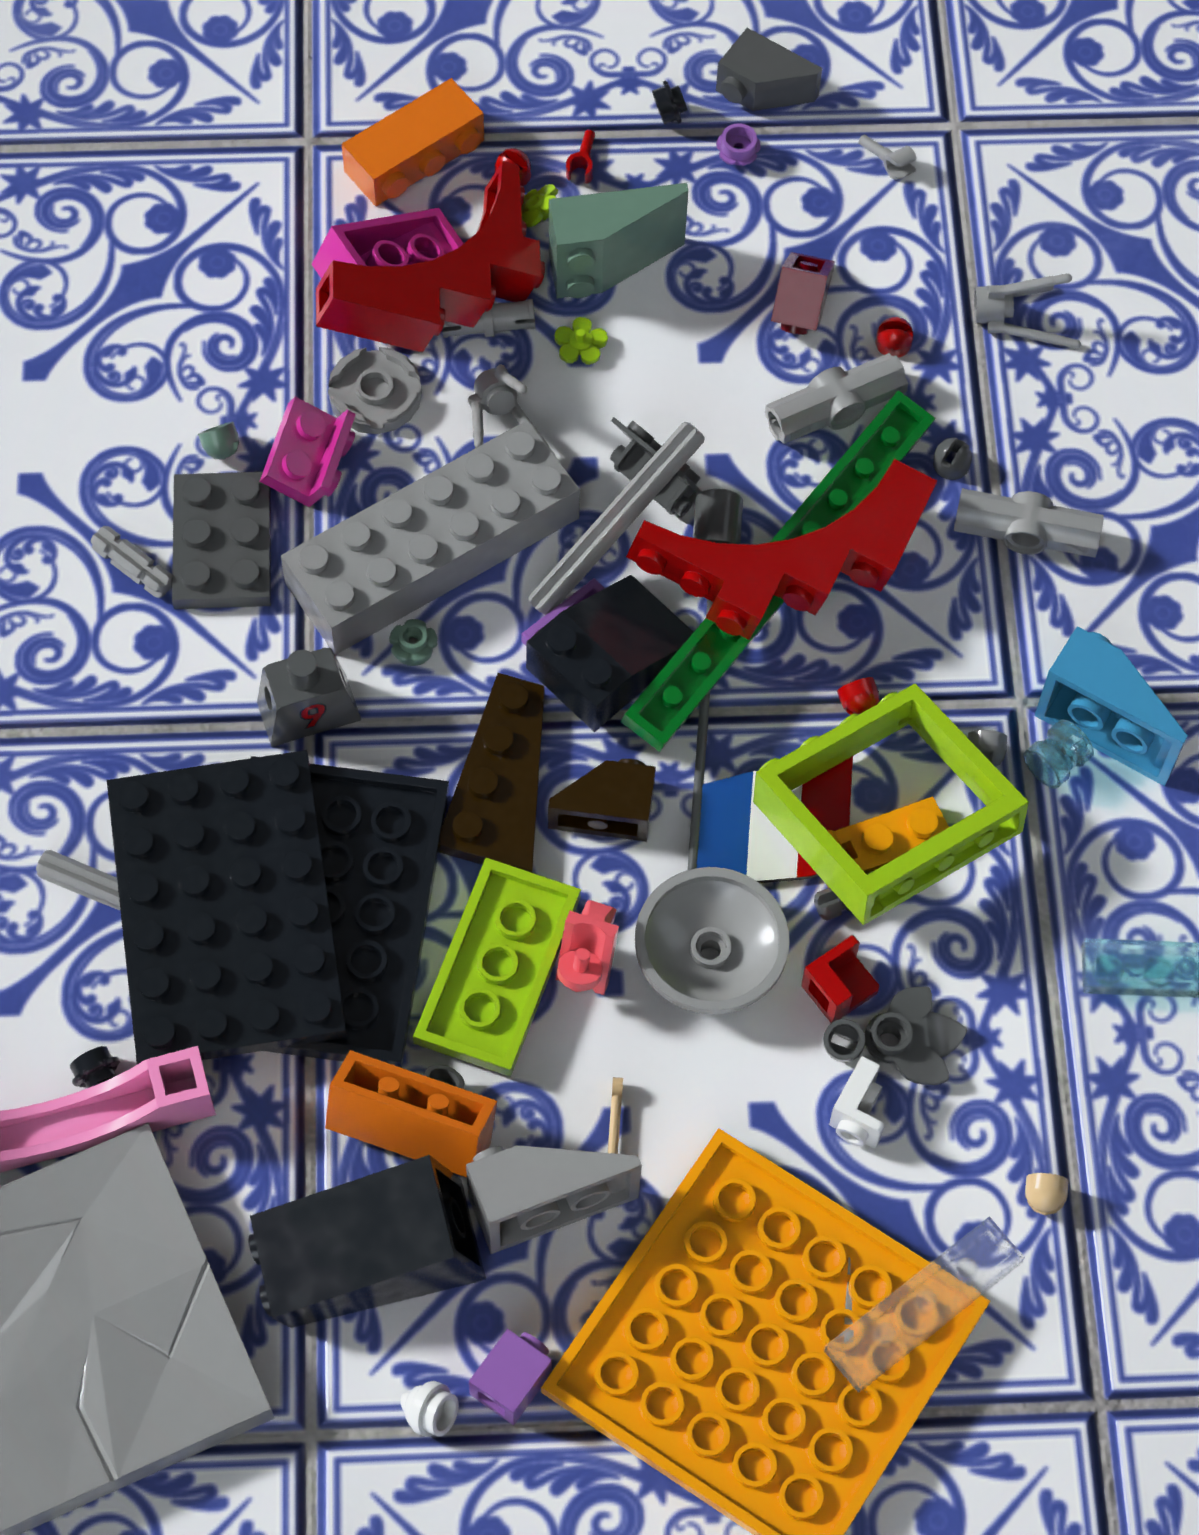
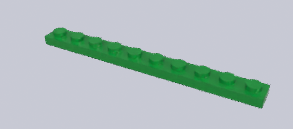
(711, 651)

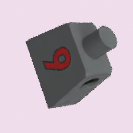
(305, 696)

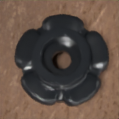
(669, 103)
(94, 1067)

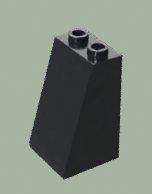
(366, 1244)

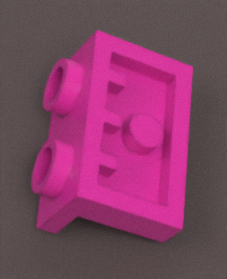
(308, 452)

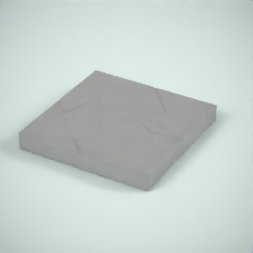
(108, 1334)

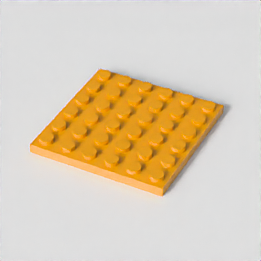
(718, 1340)

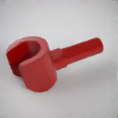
(582, 158)

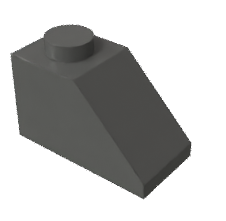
(766, 74)

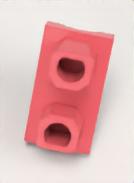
(588, 948)

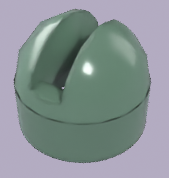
(220, 440)

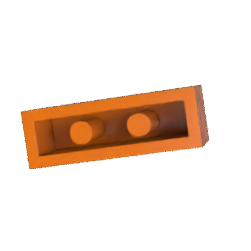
(413, 142)
(409, 1112)

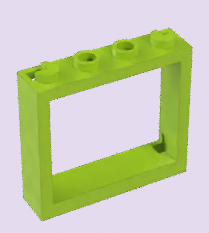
(921, 866)

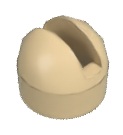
(1046, 1192)

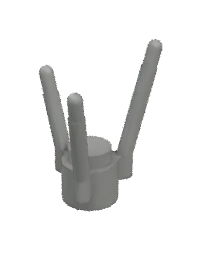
(996, 303)
(498, 395)

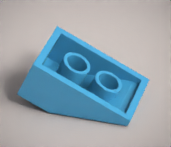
(1112, 705)

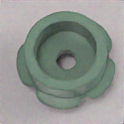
(415, 653)

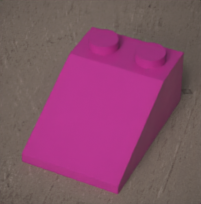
(389, 241)

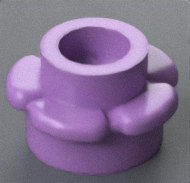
(738, 136)

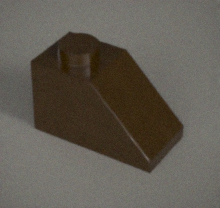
(607, 801)

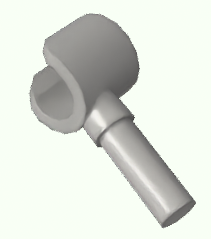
(896, 163)

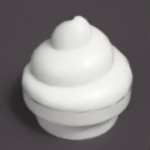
(430, 1409)

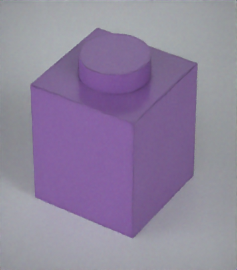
(511, 1375)

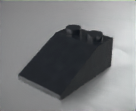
(605, 649)

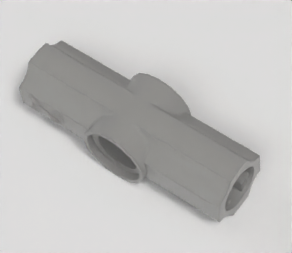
(836, 398)
(1028, 522)

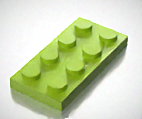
(496, 967)

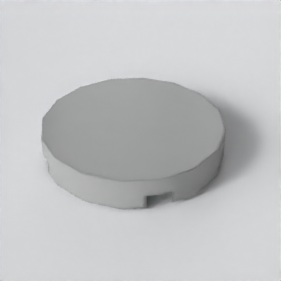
(377, 387)

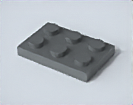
(221, 541)

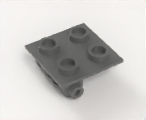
(640, 450)

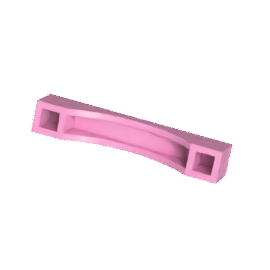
(156, 1092)

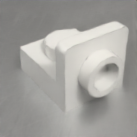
(859, 1094)

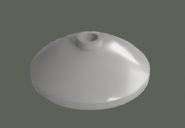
(717, 912)

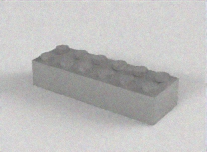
(431, 536)

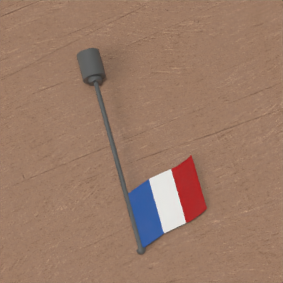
(725, 822)

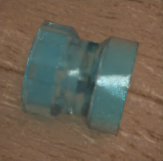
(1058, 753)

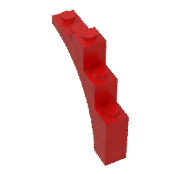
(414, 300)
(798, 570)

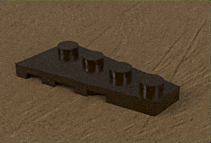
(499, 783)

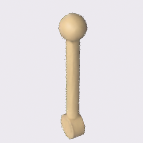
(615, 1115)

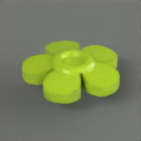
(536, 205)
(580, 341)

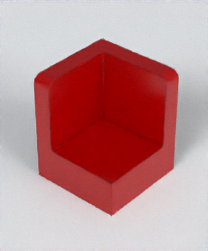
(839, 980)

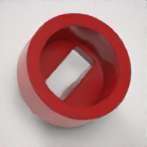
(516, 157)
(894, 337)
(859, 695)

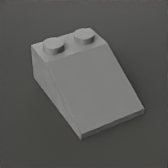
(542, 1189)

